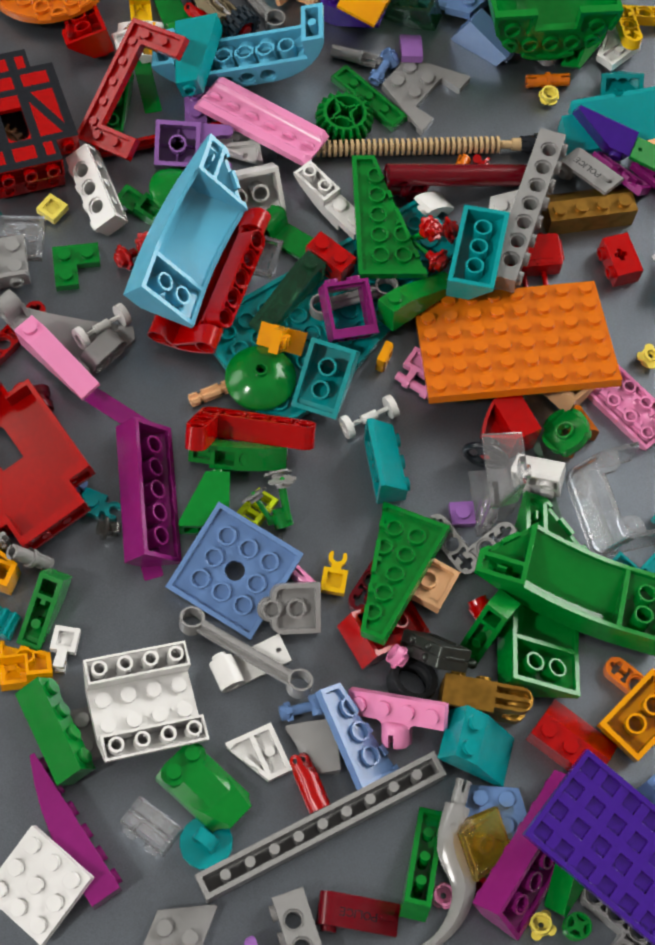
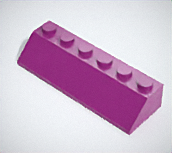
(148, 494)
(515, 882)

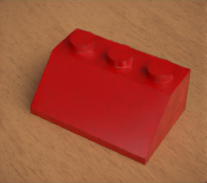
(566, 735)

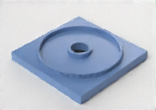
(225, 540)

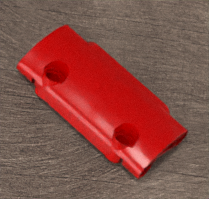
(223, 291)

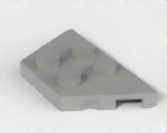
(181, 926)

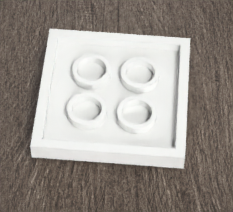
(40, 884)

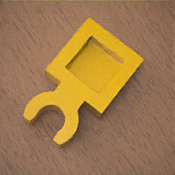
(334, 577)

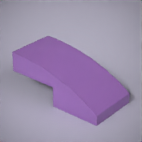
(411, 48)

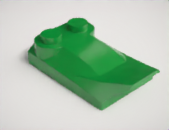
(204, 788)

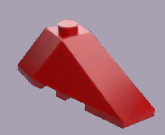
(88, 34)

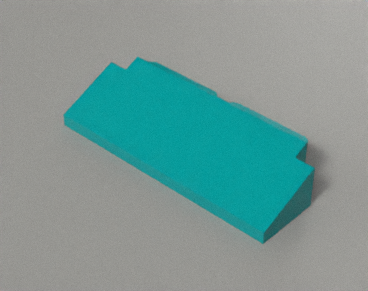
(631, 109)

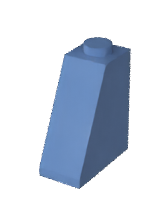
(480, 38)

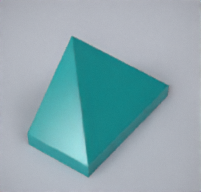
(620, 81)

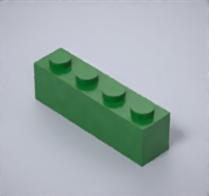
(55, 731)

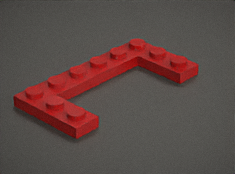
(137, 37)

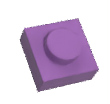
(462, 514)

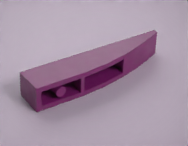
(72, 836)

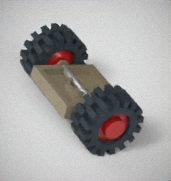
(234, 19)

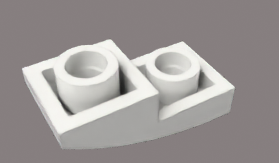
(433, 204)

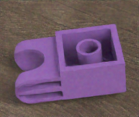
(189, 134)

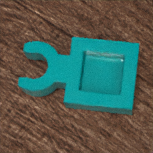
(99, 504)

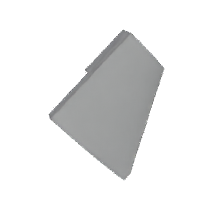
(319, 743)

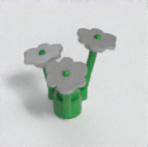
(281, 516)

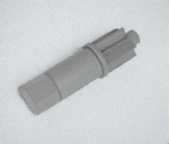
(356, 56)

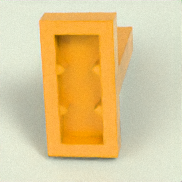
(281, 339)

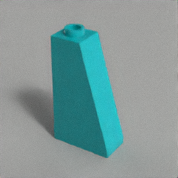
(196, 63)

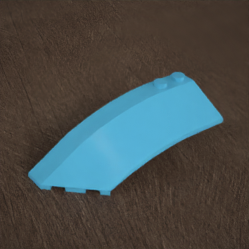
(188, 237)

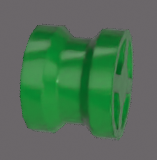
(582, 924)

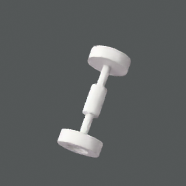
(82, 337)
(390, 408)

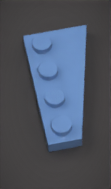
(360, 750)

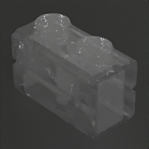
(151, 827)

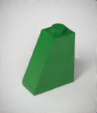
(211, 489)

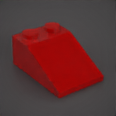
(370, 652)

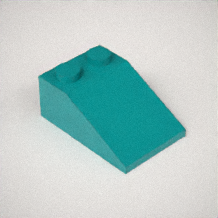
(325, 378)
(476, 745)

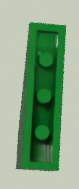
(410, 300)
(421, 867)

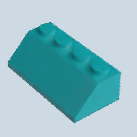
(477, 252)

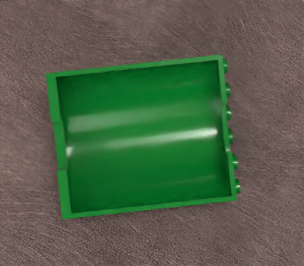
(552, 27)

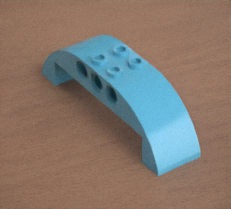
(261, 55)

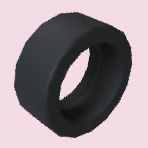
(424, 671)

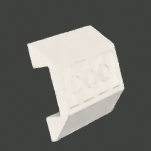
(142, 701)

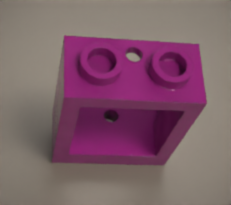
(354, 282)

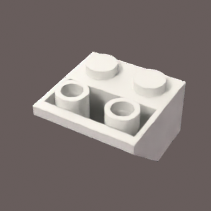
(546, 476)

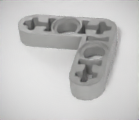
(472, 551)

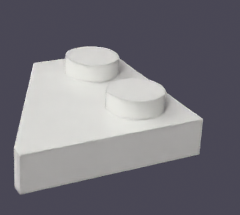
(612, 52)
(261, 752)

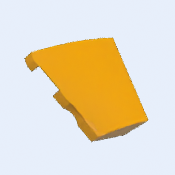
(22, 666)

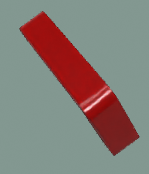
(246, 426)

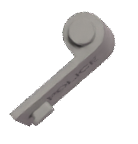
(590, 170)

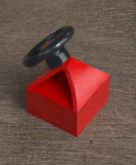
(505, 416)

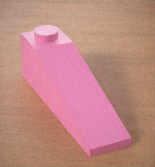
(55, 357)

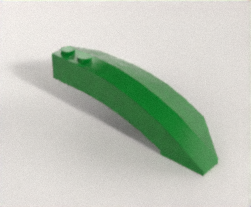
(574, 586)
(531, 647)

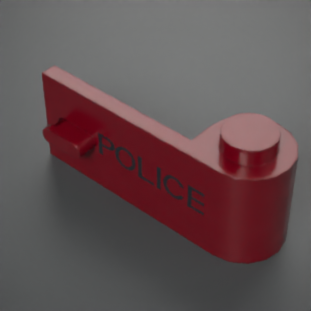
(356, 913)

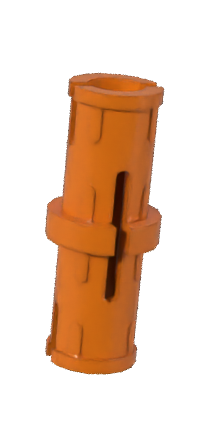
(543, 80)

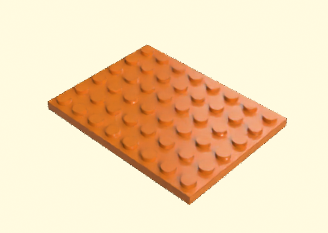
(516, 343)

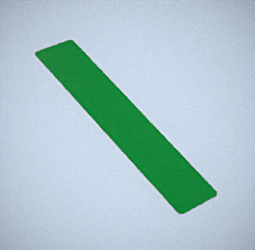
(147, 87)

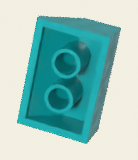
(385, 461)

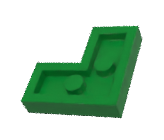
(70, 259)

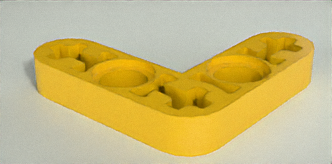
(629, 23)

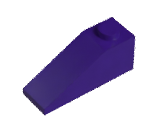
(608, 134)

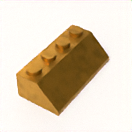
(589, 210)

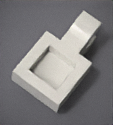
(64, 643)

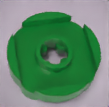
(574, 440)

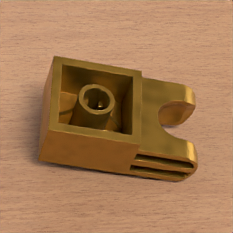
(498, 700)

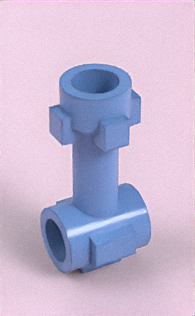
(390, 59)
(288, 712)

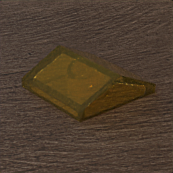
(483, 841)

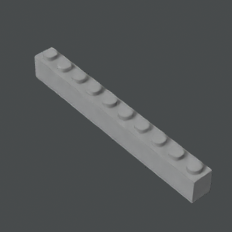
(319, 827)

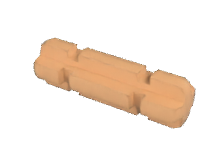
(207, 394)

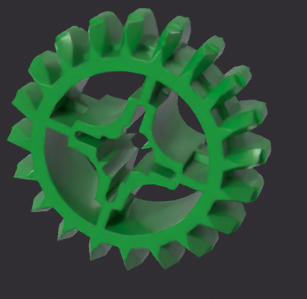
(346, 110)

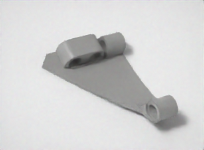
(95, 357)

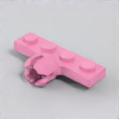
(399, 714)

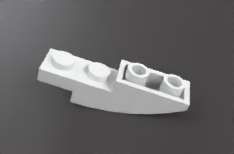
(327, 197)

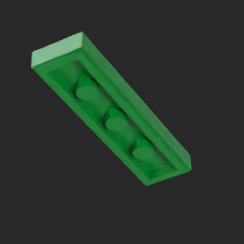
(383, 109)

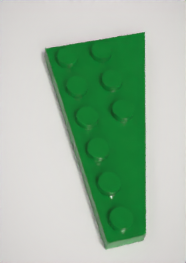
(381, 233)
(400, 561)

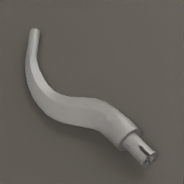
(454, 862)

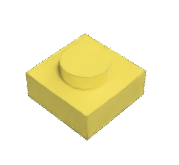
(52, 208)

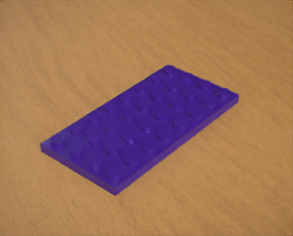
(603, 839)

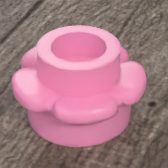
(397, 656)
(439, 902)

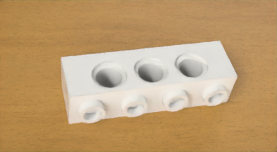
(96, 190)

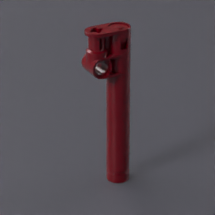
(413, 179)

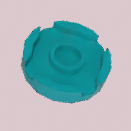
(203, 848)

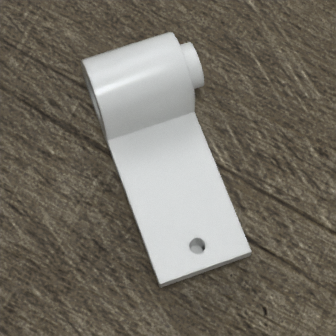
(235, 672)

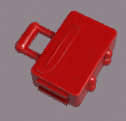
(545, 258)

